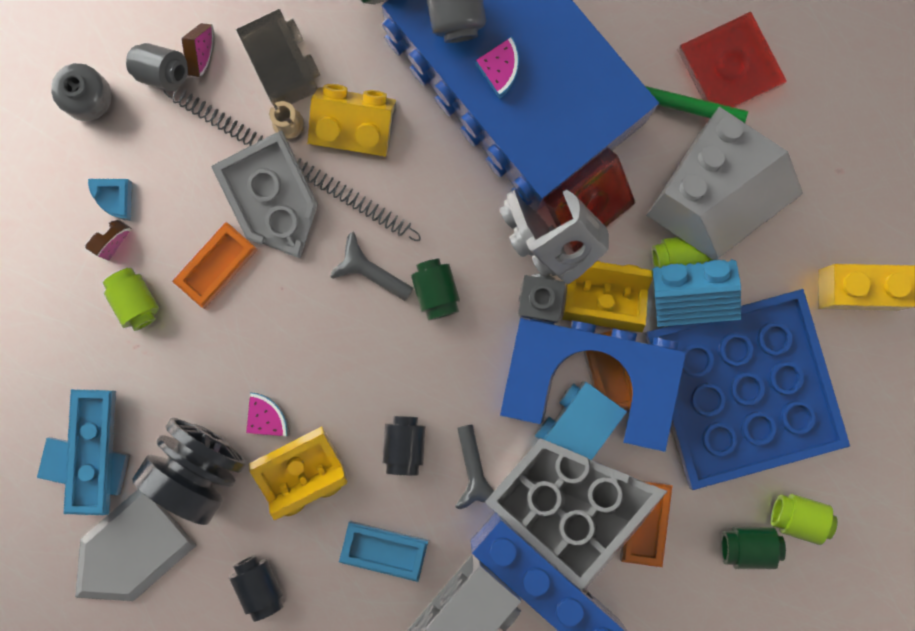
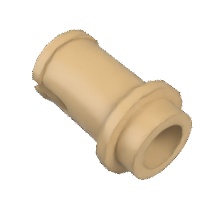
(284, 111)

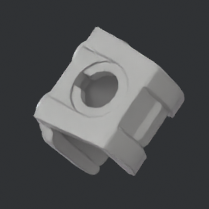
(546, 243)

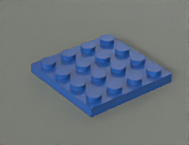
(752, 392)

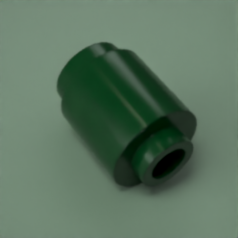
(435, 289)
(752, 548)

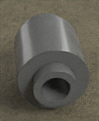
(157, 66)

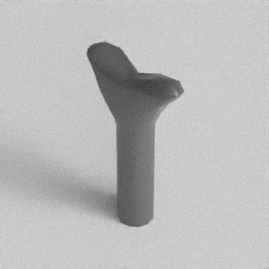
(357, 262)
(477, 486)

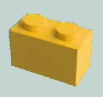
(866, 287)

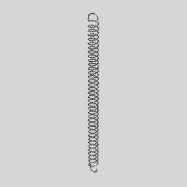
(307, 176)

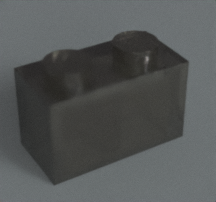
(277, 58)

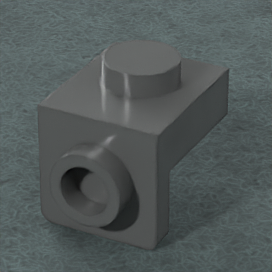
(541, 298)

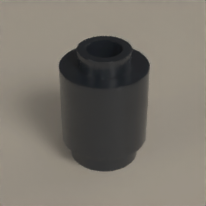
(403, 446)
(256, 588)

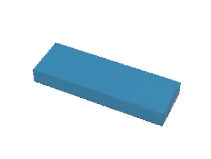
(89, 452)

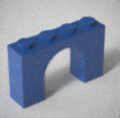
(652, 368)
(539, 581)

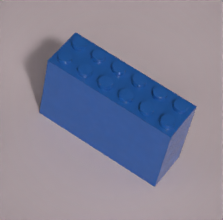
(563, 106)

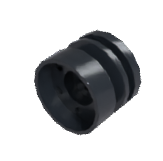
(186, 477)

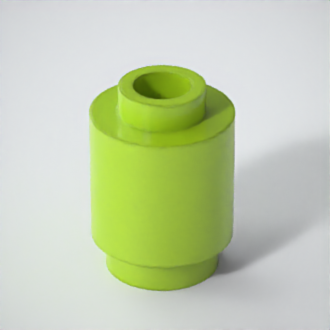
(676, 251)
(130, 299)
(804, 518)

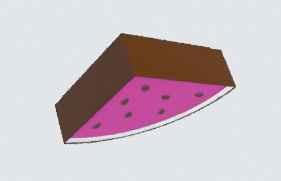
(198, 48)
(107, 244)

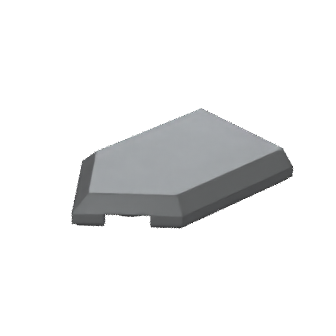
(269, 194)
(129, 550)

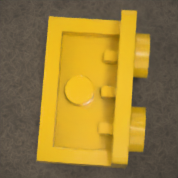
(351, 119)
(609, 296)
(299, 473)

